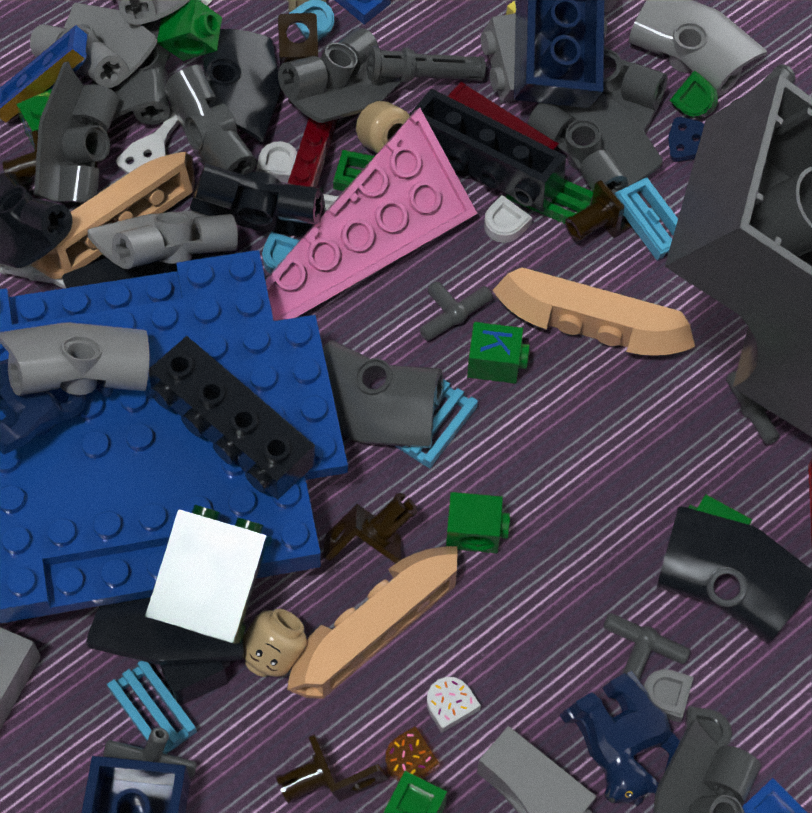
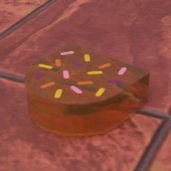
(410, 754)

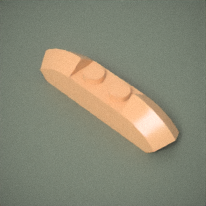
(141, 192)
(595, 313)
(362, 633)

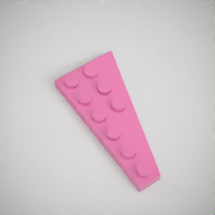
(384, 213)

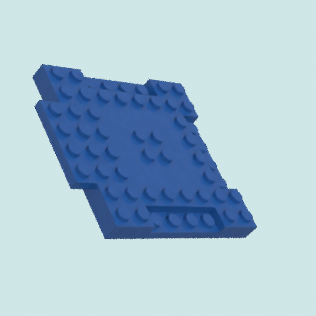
(101, 491)

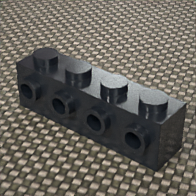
(494, 151)
(231, 418)

